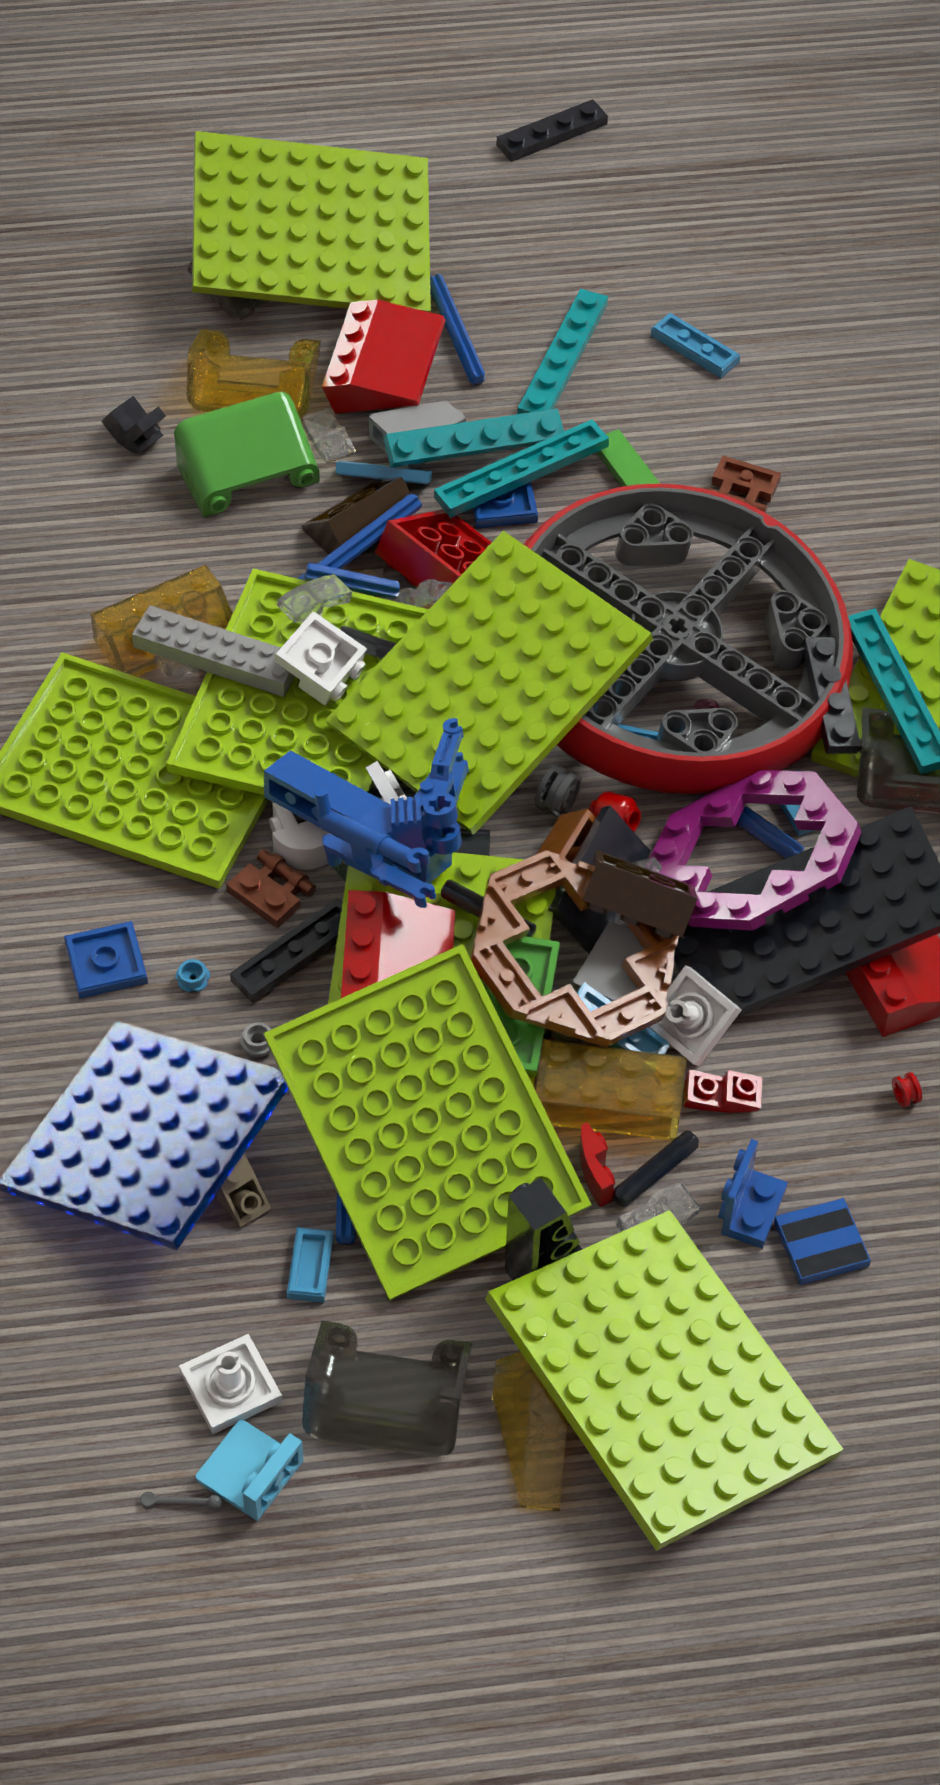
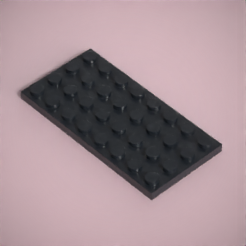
(876, 909)

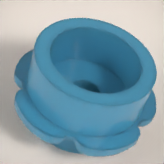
(189, 969)

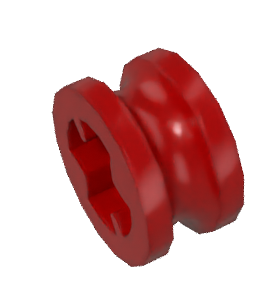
(907, 1089)

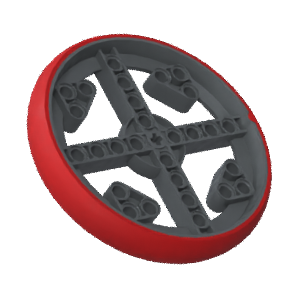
(697, 745)

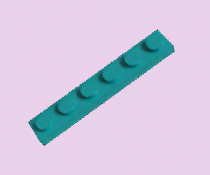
(564, 352)
(471, 437)
(521, 468)
(897, 689)

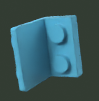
(251, 1468)

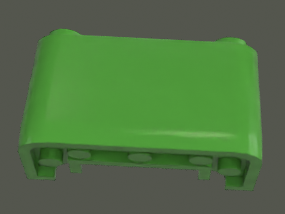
(243, 448)

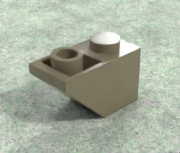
(242, 1194)

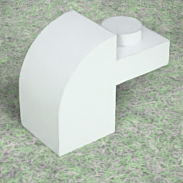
(297, 843)

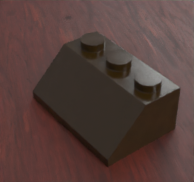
(354, 513)
(639, 895)

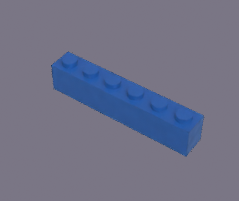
(292, 786)

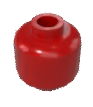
(623, 805)

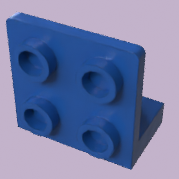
(750, 1200)

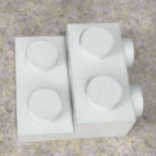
(322, 658)

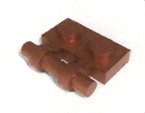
(747, 480)
(265, 896)

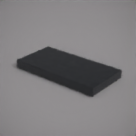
(610, 836)

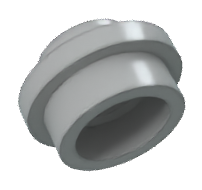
(251, 1033)

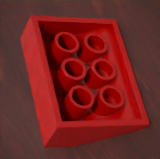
(381, 357)
(430, 546)
(390, 935)
(901, 986)

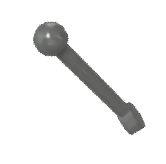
(149, 1500)

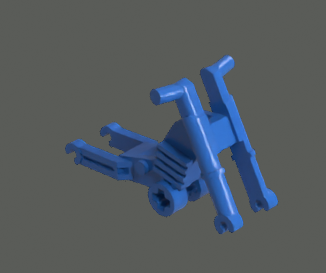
(405, 826)

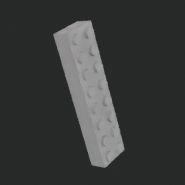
(211, 650)

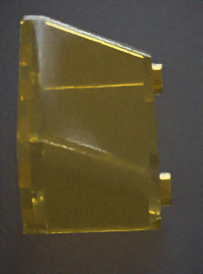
(224, 379)

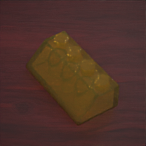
(190, 595)

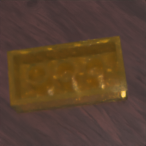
(611, 1089)

